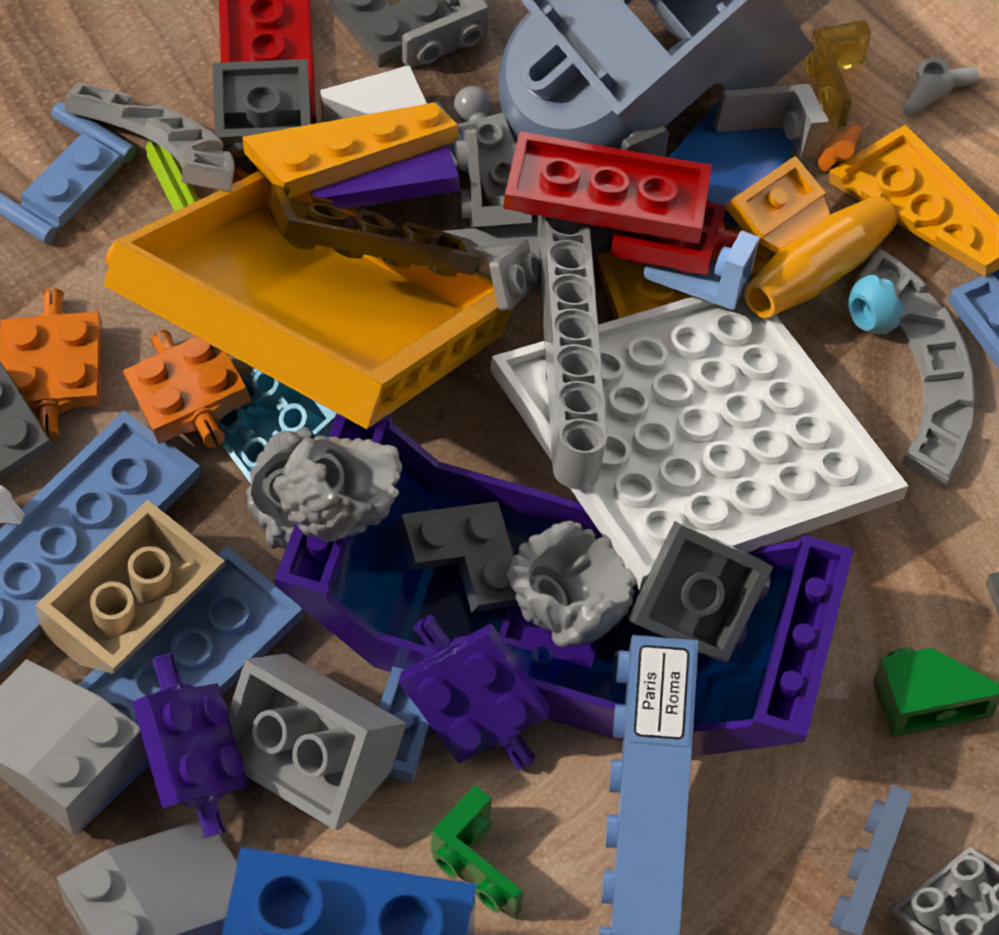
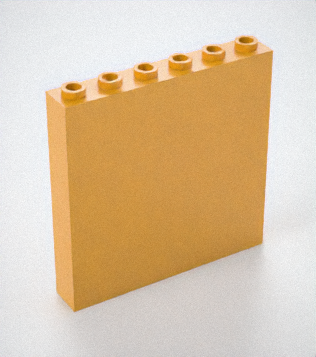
(315, 320)

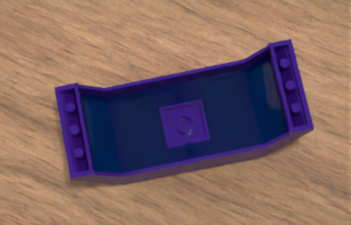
(373, 602)

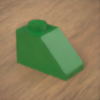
(931, 691)

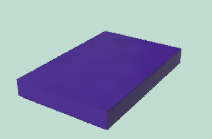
(406, 179)

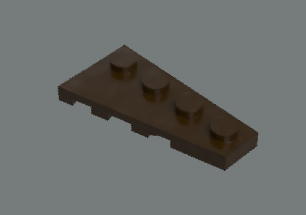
(369, 234)

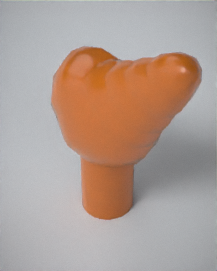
(839, 147)

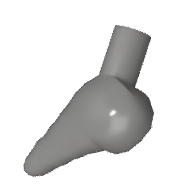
(936, 81)

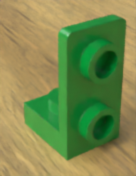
(468, 825)

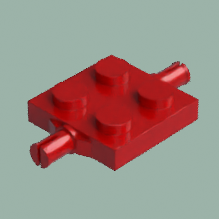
(678, 254)

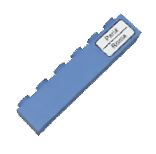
(651, 787)

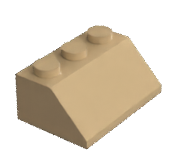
(126, 590)

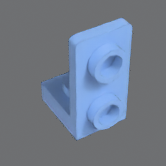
(725, 277)

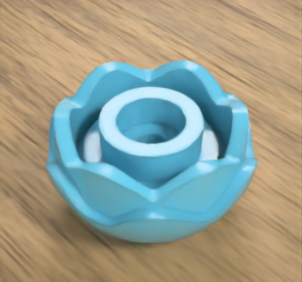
(875, 305)

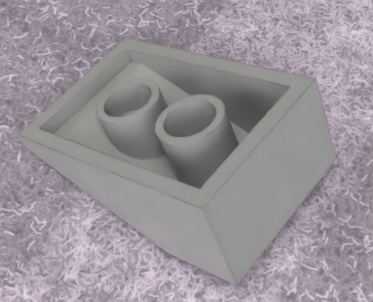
(63, 744)
(153, 886)

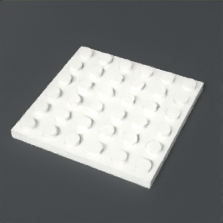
(712, 429)

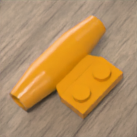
(808, 241)

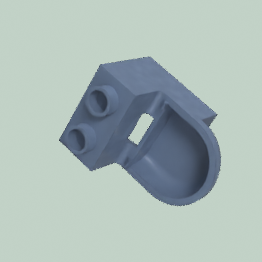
(601, 75)

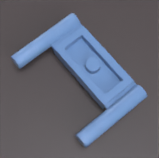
(69, 179)

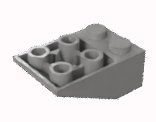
(954, 900)

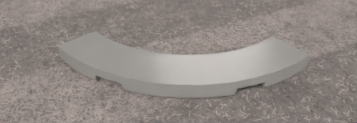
(188, 141)
(943, 371)

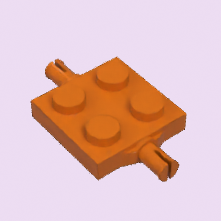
(54, 359)
(186, 388)

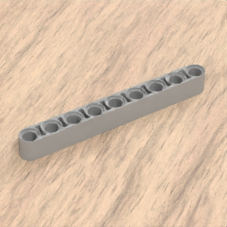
(572, 352)

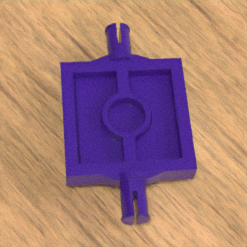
(474, 693)
(190, 745)

